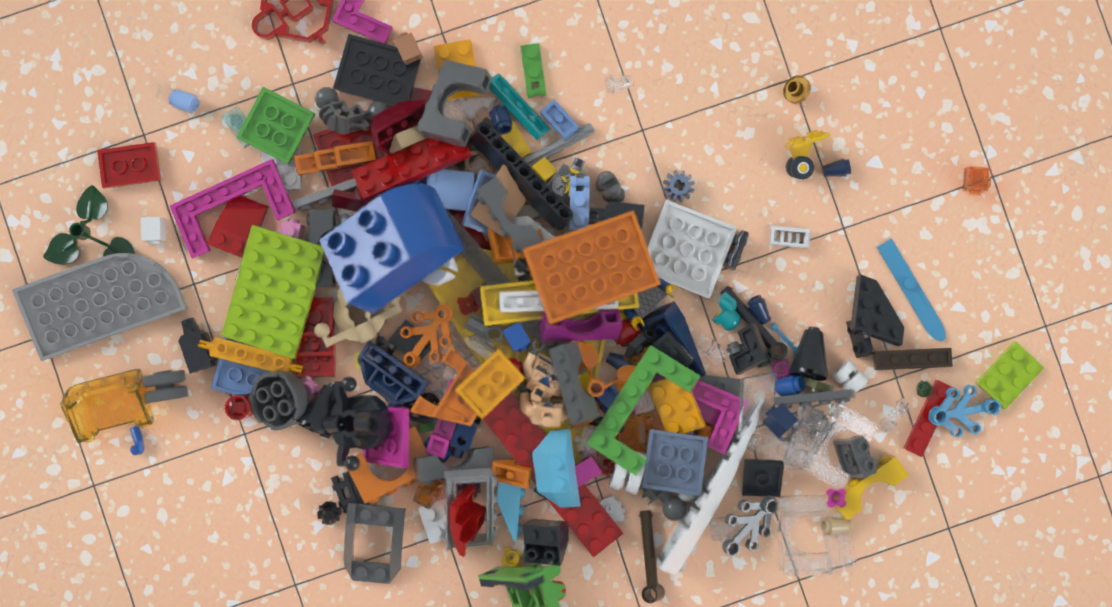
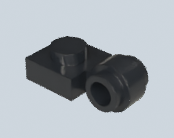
(636, 346)

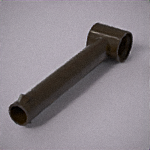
(650, 560)

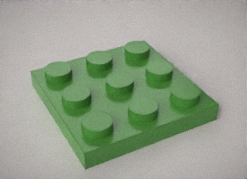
(276, 125)

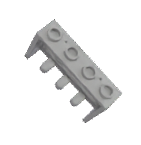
(469, 476)

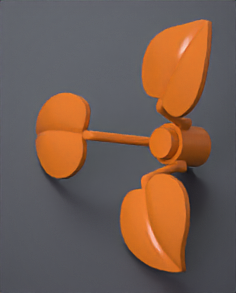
(596, 385)

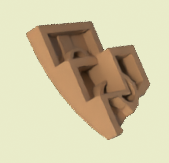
(512, 202)

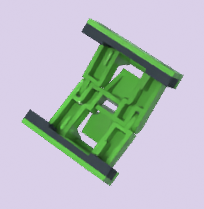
(520, 580)

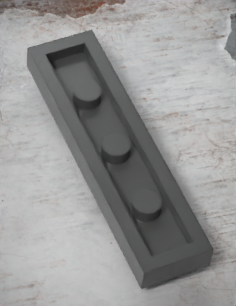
(822, 397)

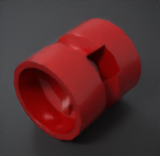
(238, 407)

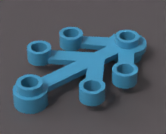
(961, 411)

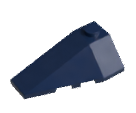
(671, 318)

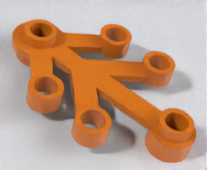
(430, 334)

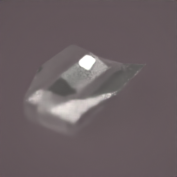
(480, 345)

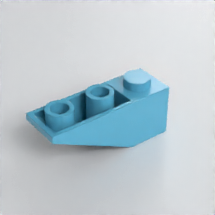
(509, 502)

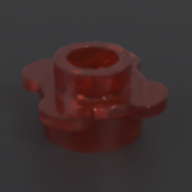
(465, 310)
(608, 467)

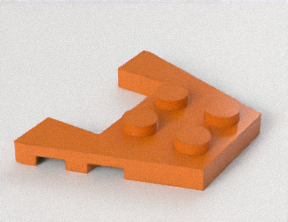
(452, 405)

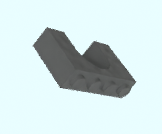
(451, 79)

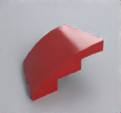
(465, 518)

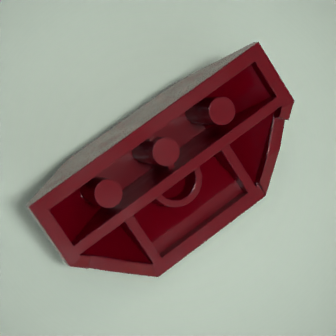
(395, 120)

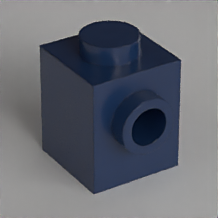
(779, 420)

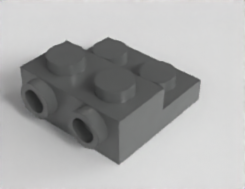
(855, 456)

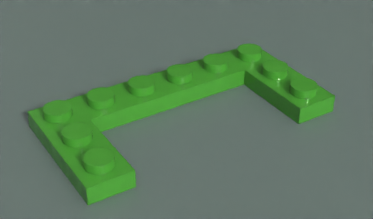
(604, 436)

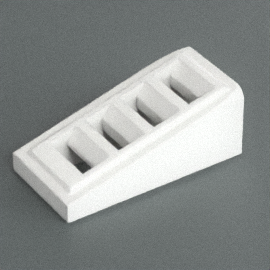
(807, 232)

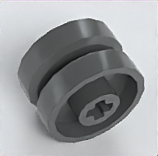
(164, 386)

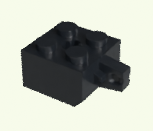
(615, 209)

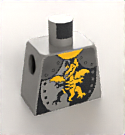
(561, 181)

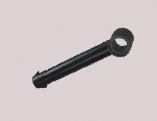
(749, 318)

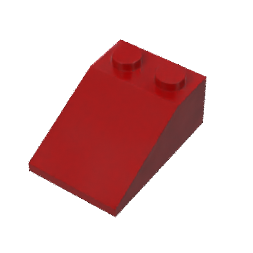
(235, 223)

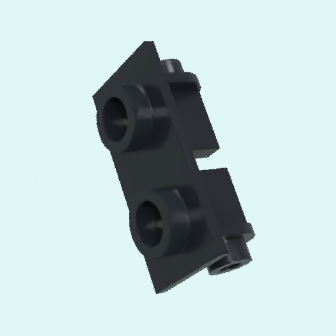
(861, 346)

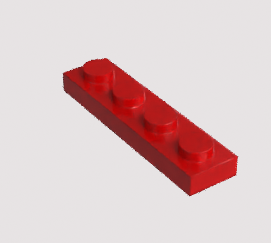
(923, 428)

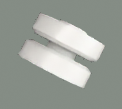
(632, 482)

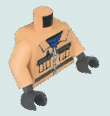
(541, 375)
(546, 412)

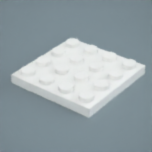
(689, 248)

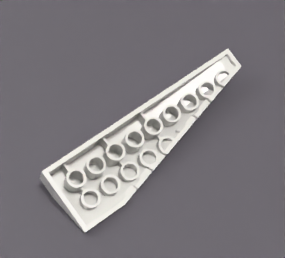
(701, 510)

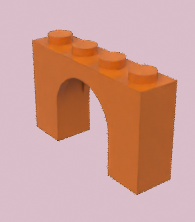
(372, 487)

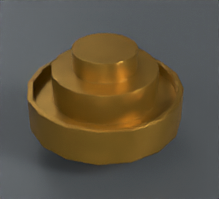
(796, 89)

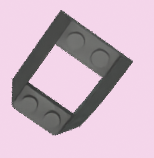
(378, 516)

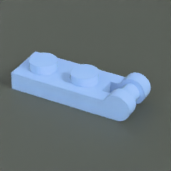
(579, 203)

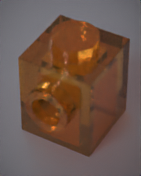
(976, 180)
(428, 494)

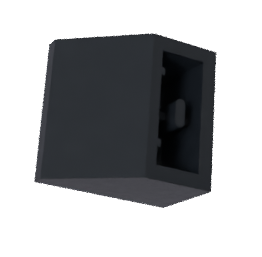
(545, 541)

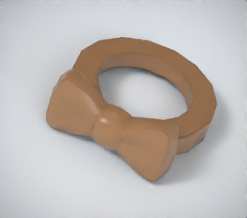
(476, 171)

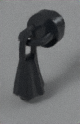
(520, 265)

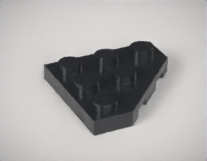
(874, 313)

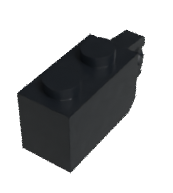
(196, 358)

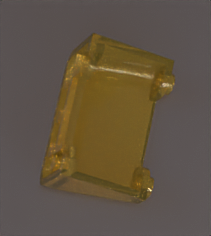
(106, 404)

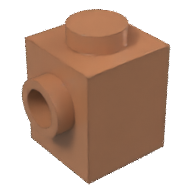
(408, 48)

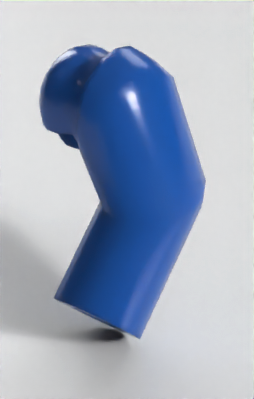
(138, 447)

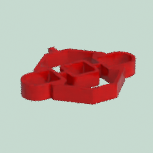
(283, 30)

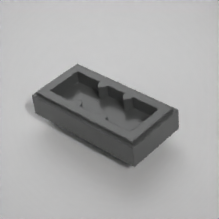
(730, 385)

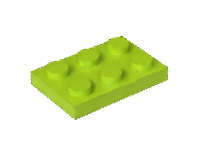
(1009, 375)

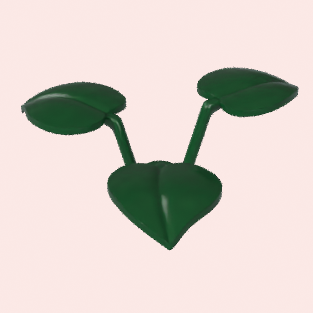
(63, 246)

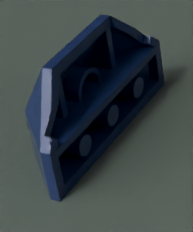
(390, 375)

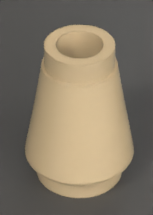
(835, 525)

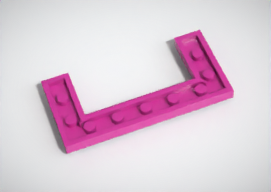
(350, 18)
(188, 209)
(721, 400)

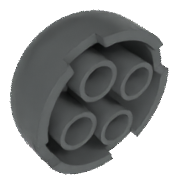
(278, 399)

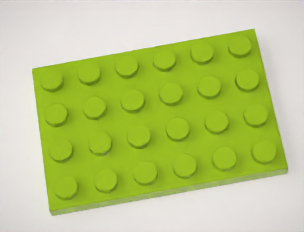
(273, 291)

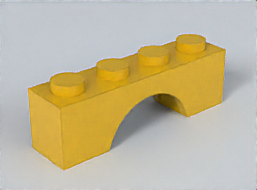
(888, 471)

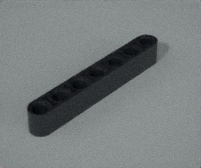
(532, 186)

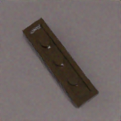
(912, 358)

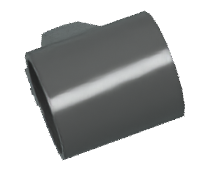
(476, 325)

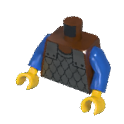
(648, 300)

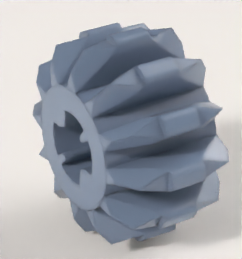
(675, 191)

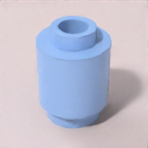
(184, 101)

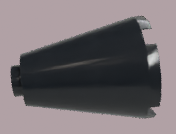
(810, 356)
(317, 410)

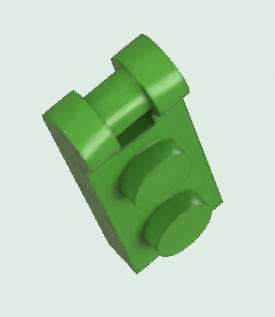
(533, 69)

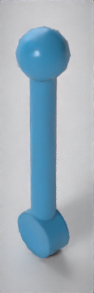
(774, 327)

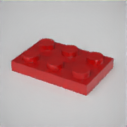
(129, 165)

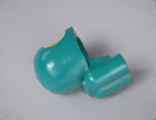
(727, 316)

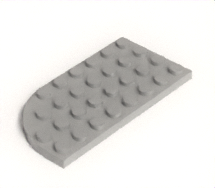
(96, 301)

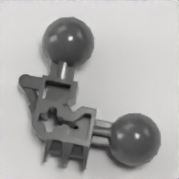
(344, 120)
(672, 508)

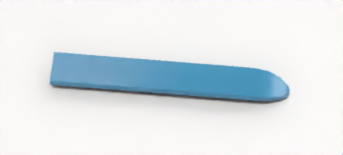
(912, 290)

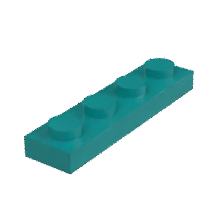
(518, 107)

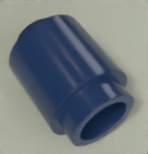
(501, 119)

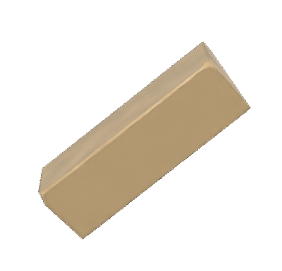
(406, 139)

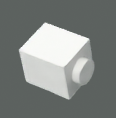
(153, 230)

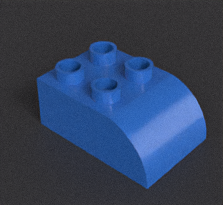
(391, 245)

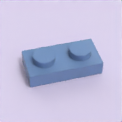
(559, 120)

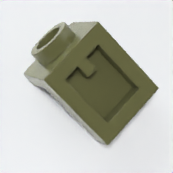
(816, 386)

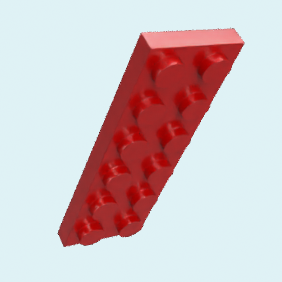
(407, 166)

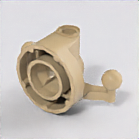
(350, 329)

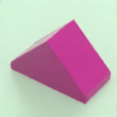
(587, 470)

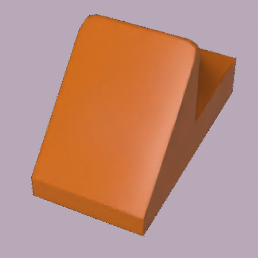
(511, 473)

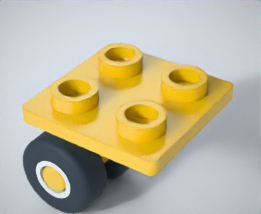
(799, 165)

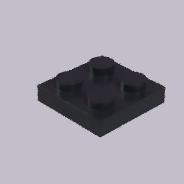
(762, 477)

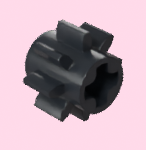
(329, 513)

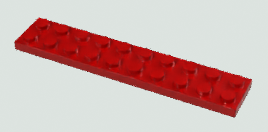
(521, 437)

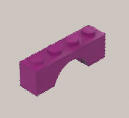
(601, 326)

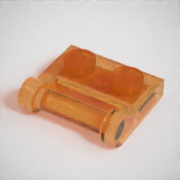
(631, 433)

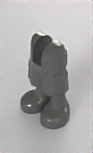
(609, 184)

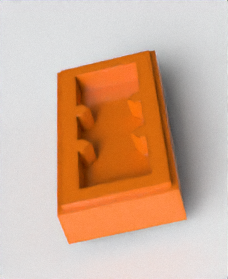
(501, 247)

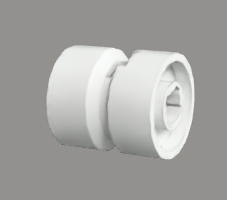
(856, 379)

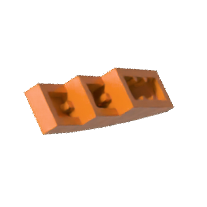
(334, 158)

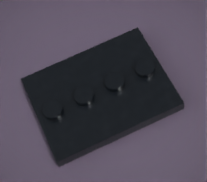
(375, 71)

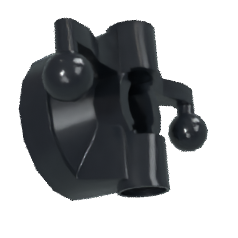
(356, 422)

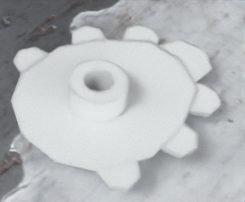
(613, 508)

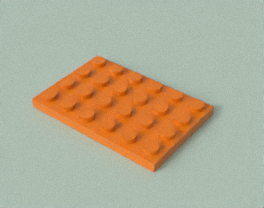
(591, 267)

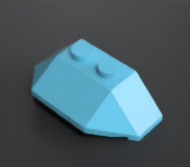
(556, 469)

